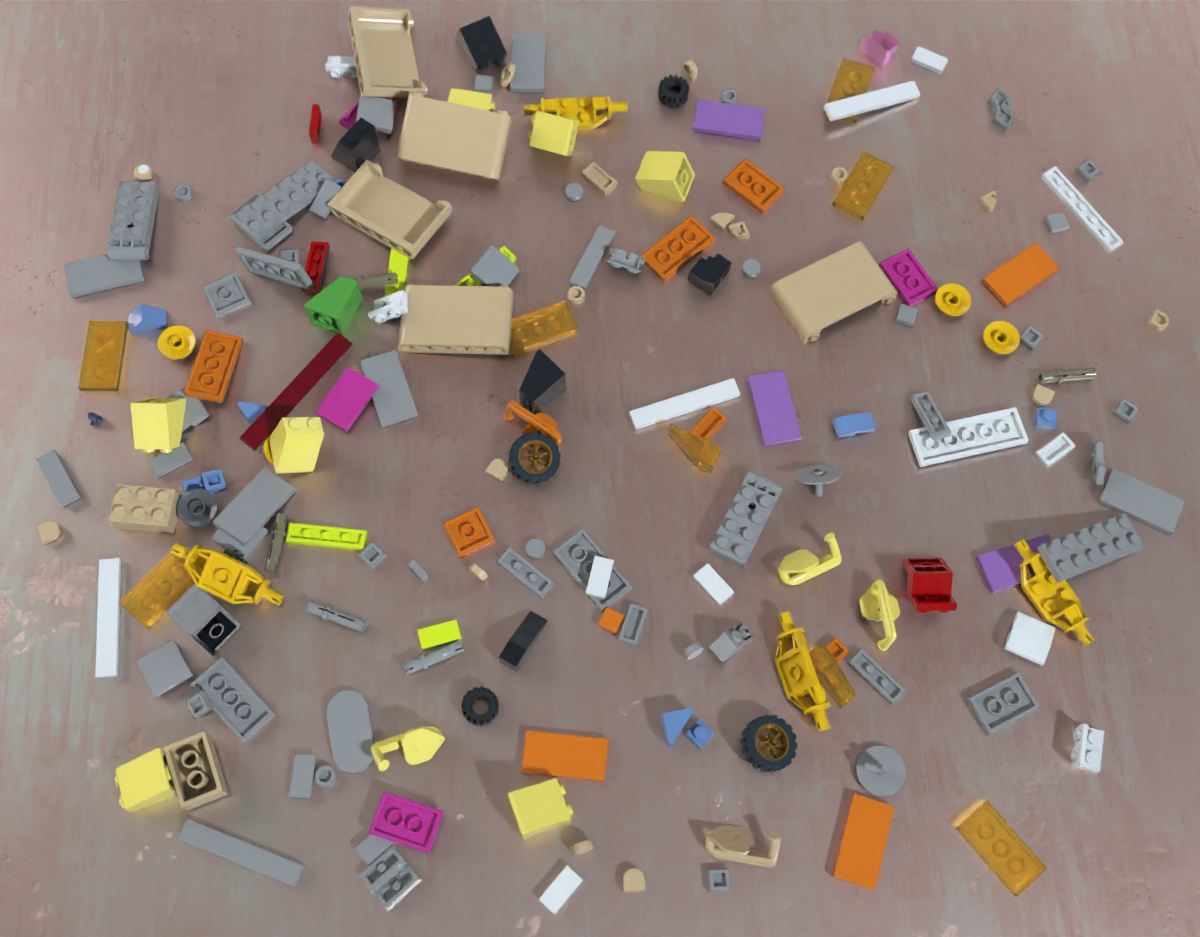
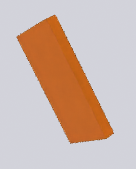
(677, 248)
(1020, 274)
(213, 366)
(565, 756)
(863, 842)

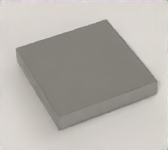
(226, 295)

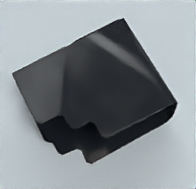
(709, 273)

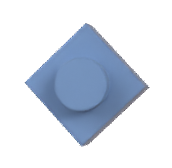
(1046, 418)
(699, 734)

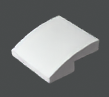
(1030, 638)

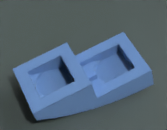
(853, 424)
(209, 481)

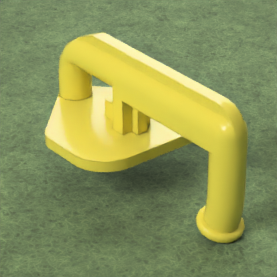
(807, 565)
(880, 605)
(418, 746)

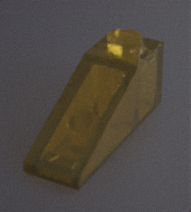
(698, 450)
(831, 675)

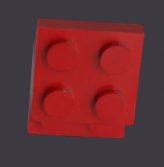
(929, 584)

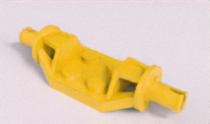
(580, 109)
(226, 576)
(1050, 597)
(799, 673)

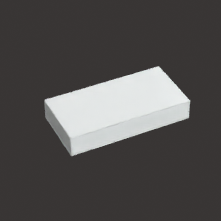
(929, 60)
(1054, 450)
(599, 577)
(713, 584)
(560, 890)

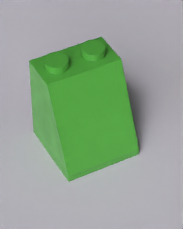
(335, 305)

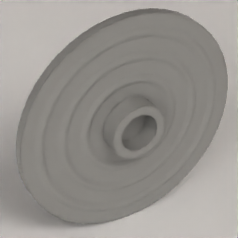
(817, 476)
(881, 770)

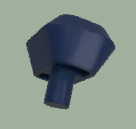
(95, 418)

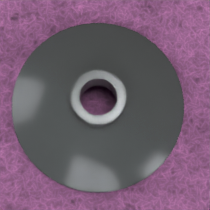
(193, 499)

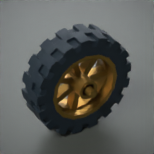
(539, 440)
(752, 751)

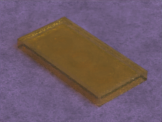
(851, 81)
(863, 185)
(541, 328)
(103, 356)
(159, 591)
(1001, 848)

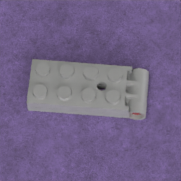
(133, 221)
(742, 525)

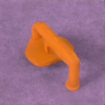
(536, 423)

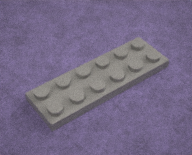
(280, 201)
(1090, 547)

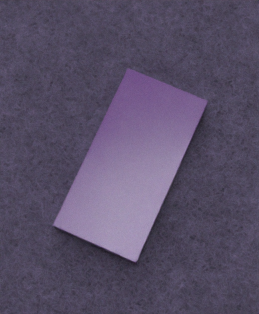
(729, 119)
(774, 408)
(1002, 565)

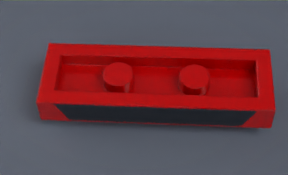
(316, 264)

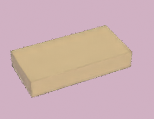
(599, 178)

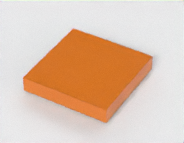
(469, 532)

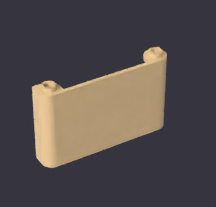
(384, 52)
(454, 137)
(388, 210)
(832, 290)
(457, 319)

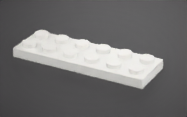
(970, 437)

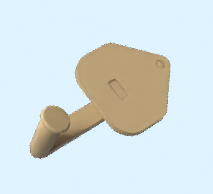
(734, 845)

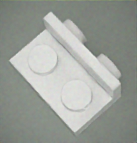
(341, 66)
(389, 307)
(1087, 748)

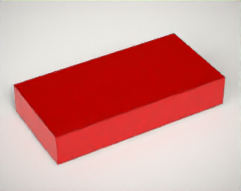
(315, 123)

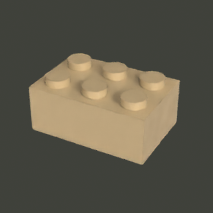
(145, 509)
(196, 771)

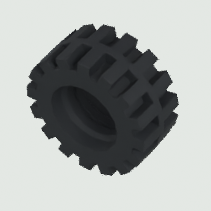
(673, 83)
(474, 694)

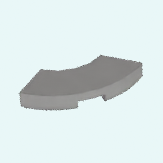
(1002, 107)
(1097, 455)

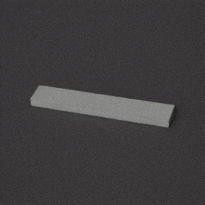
(240, 852)

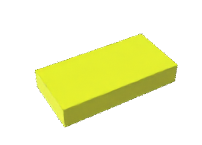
(439, 634)

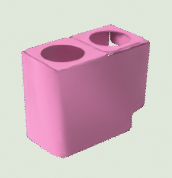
(879, 47)

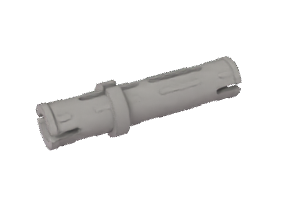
(328, 613)
(430, 658)

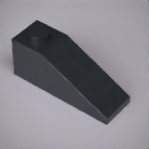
(522, 641)

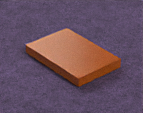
(753, 186)

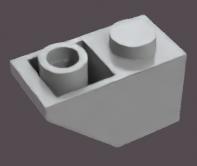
(732, 641)

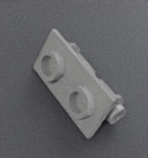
(632, 263)

